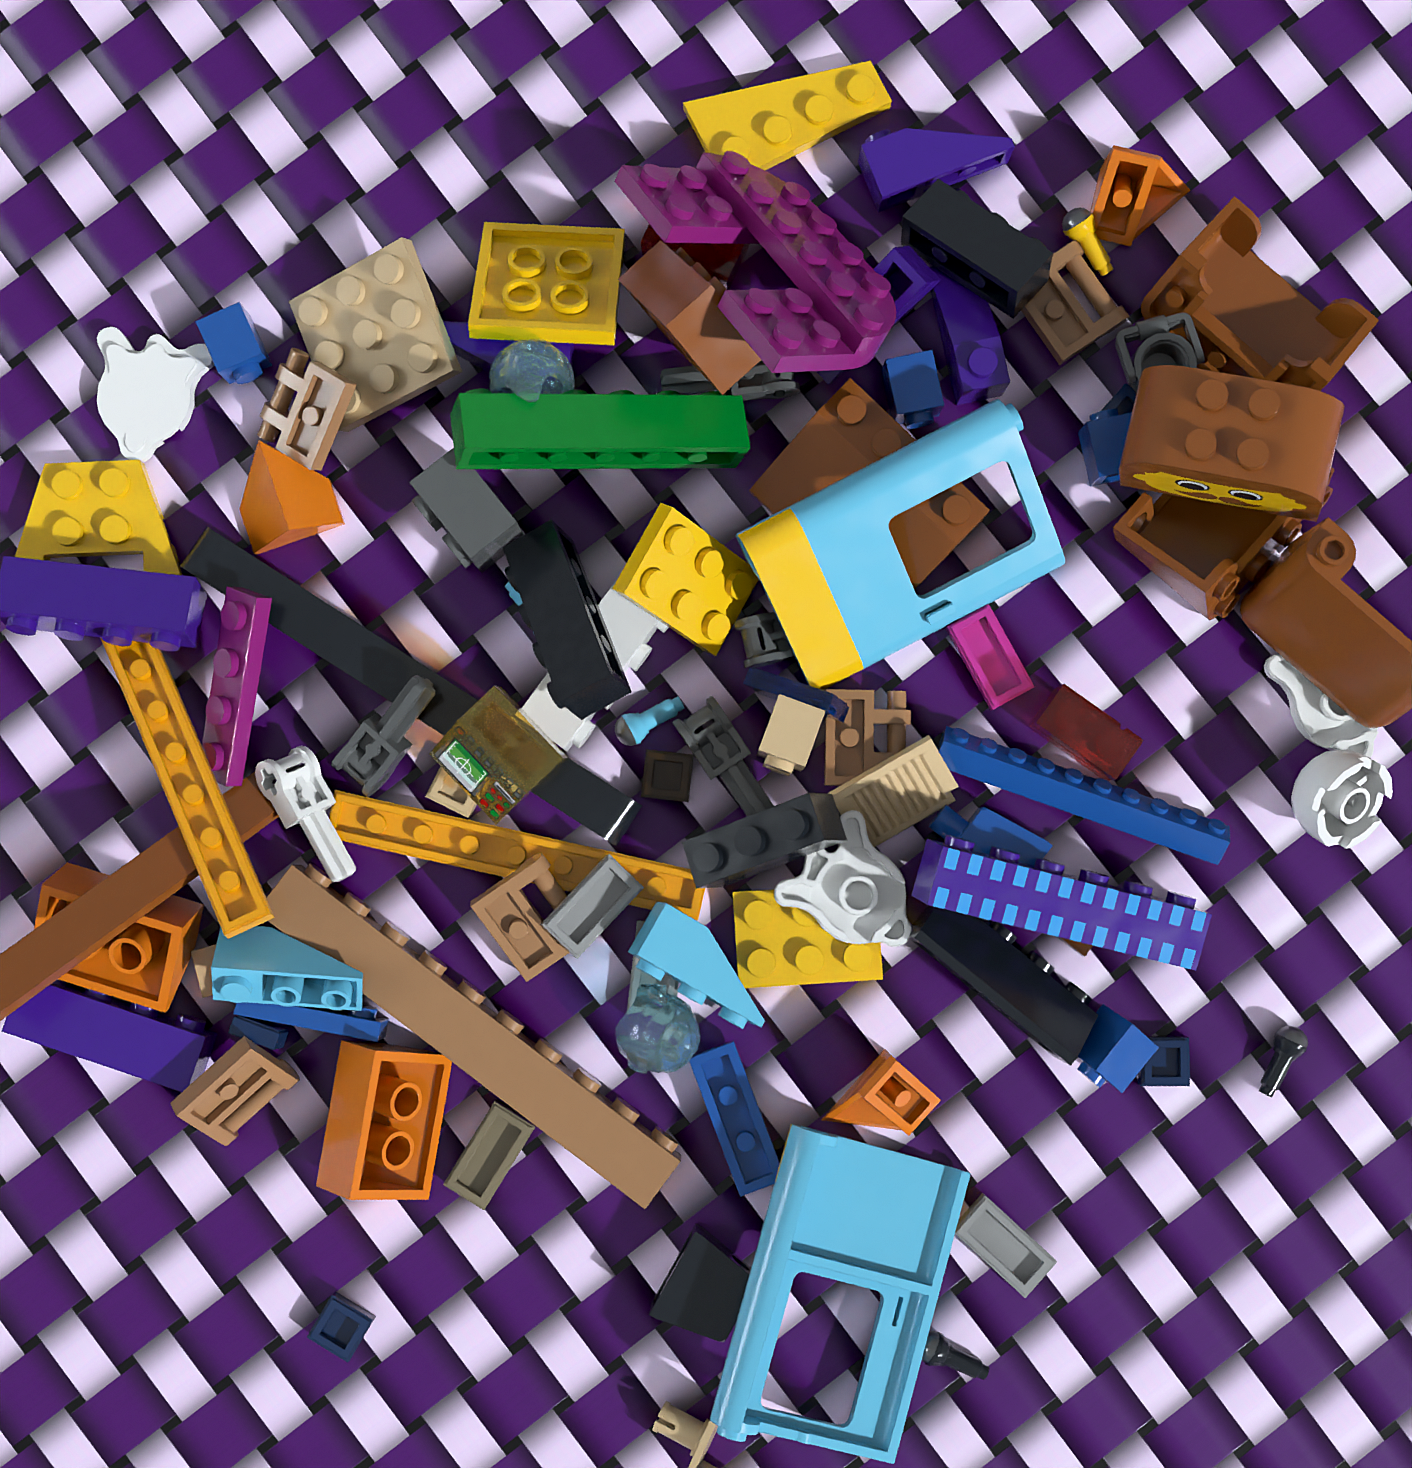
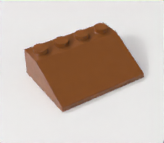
(848, 436)

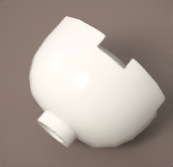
(1340, 797)

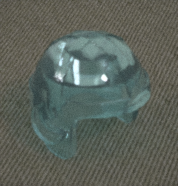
(531, 369)
(658, 1031)

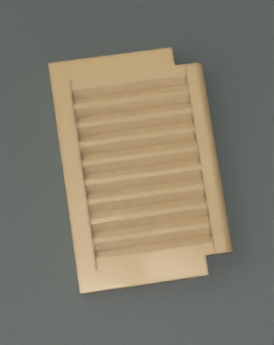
(898, 791)

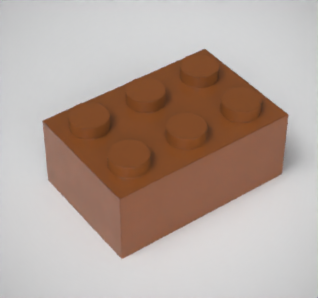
(684, 307)

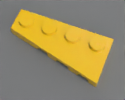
(787, 115)

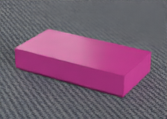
(989, 657)

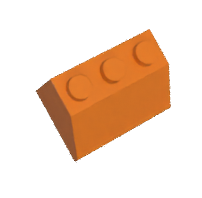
(140, 962)
(384, 1122)

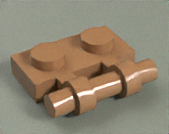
(315, 413)
(851, 743)

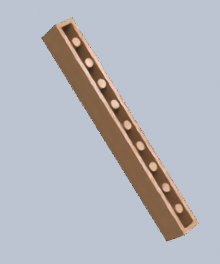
(475, 1037)

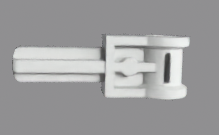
(302, 799)

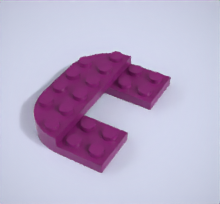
(840, 301)

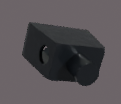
(702, 1287)

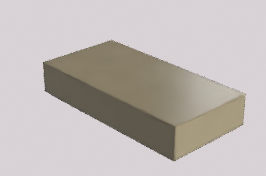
(489, 1154)

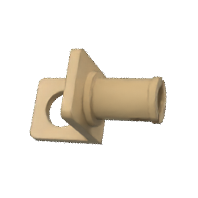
(686, 1431)

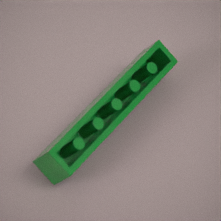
(598, 430)

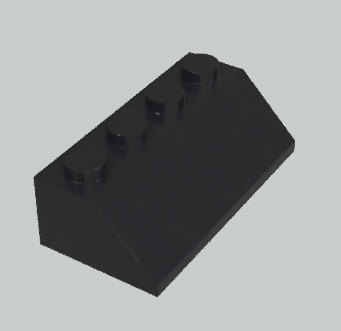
(1008, 979)

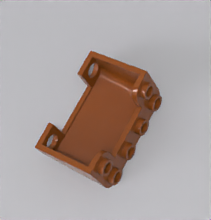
(1205, 546)

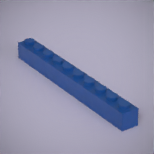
(1084, 795)

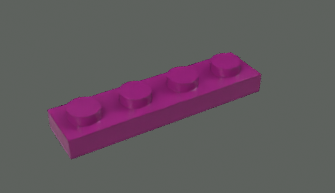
(235, 683)

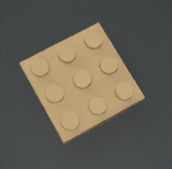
(378, 331)

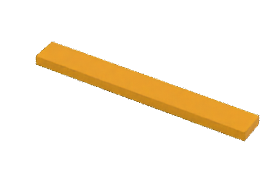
(190, 787)
(500, 849)

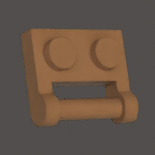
(1059, 315)
(515, 920)
(233, 1090)

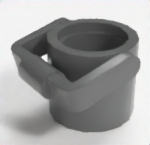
(1159, 345)

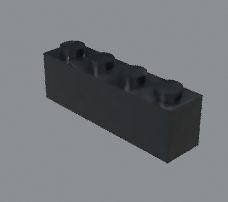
(565, 621)

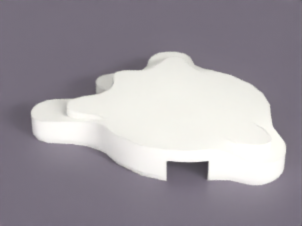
(147, 391)
(1316, 714)
(851, 891)

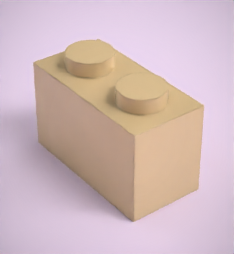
(790, 735)

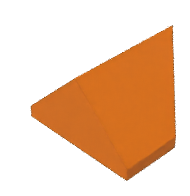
(1133, 194)
(285, 501)
(885, 1098)

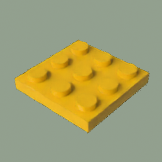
(547, 283)

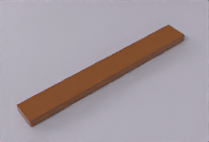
(115, 904)

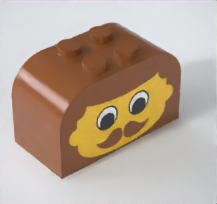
(1231, 440)

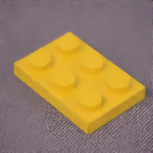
(686, 579)
(791, 948)

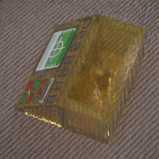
(497, 754)

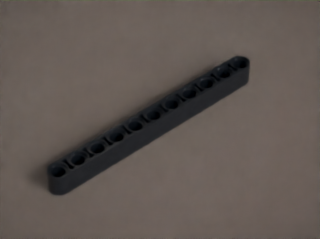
(389, 670)

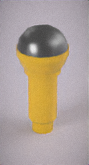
(1080, 226)

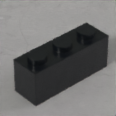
(976, 248)
(764, 840)

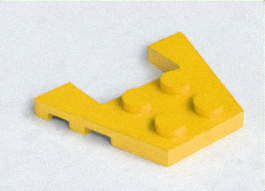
(97, 512)

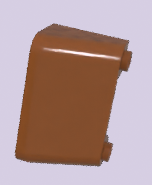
(1249, 314)
(1330, 629)

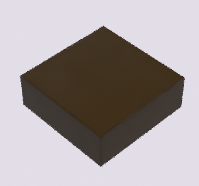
(667, 775)

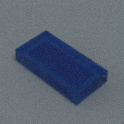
(773, 685)

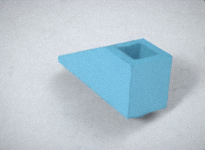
(689, 954)
(281, 971)

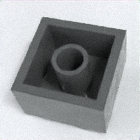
(468, 510)

